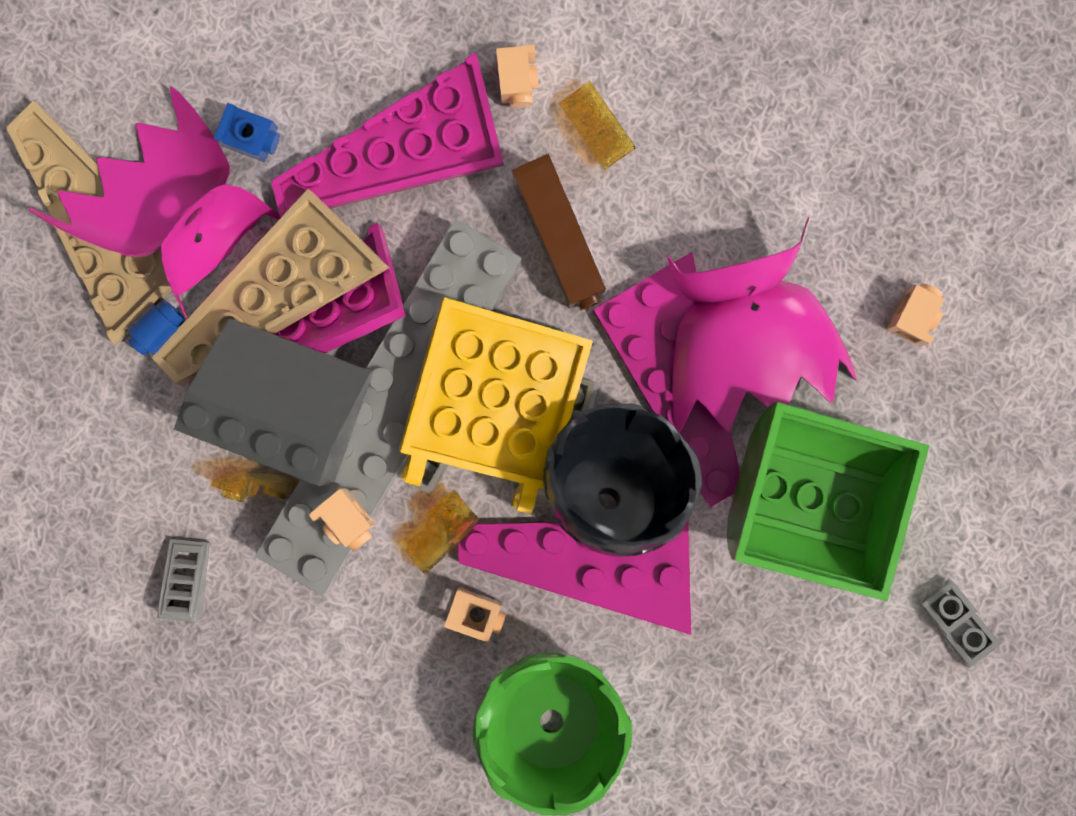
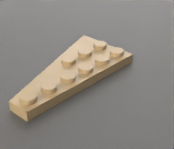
(286, 276)
(117, 283)

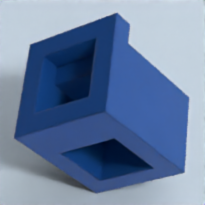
(231, 131)

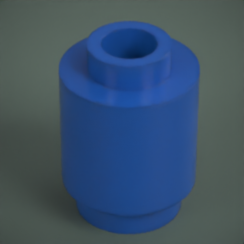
(154, 327)

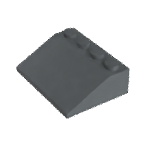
(275, 402)

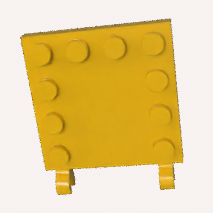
(492, 397)

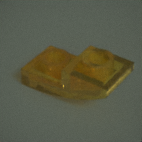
(597, 125)
(247, 485)
(445, 527)

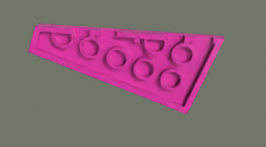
(411, 144)
(355, 312)
(644, 333)
(546, 557)

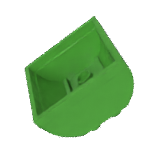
(824, 500)

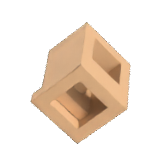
(516, 75)
(917, 314)
(344, 520)
(460, 619)

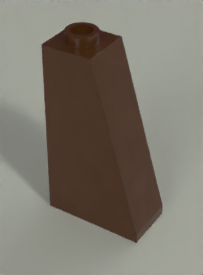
(558, 232)

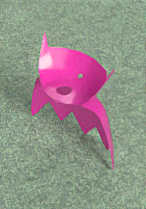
(153, 200)
(735, 350)

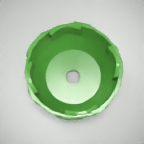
(552, 768)

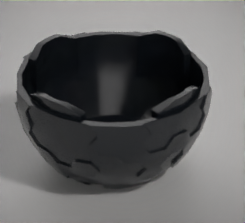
(635, 461)

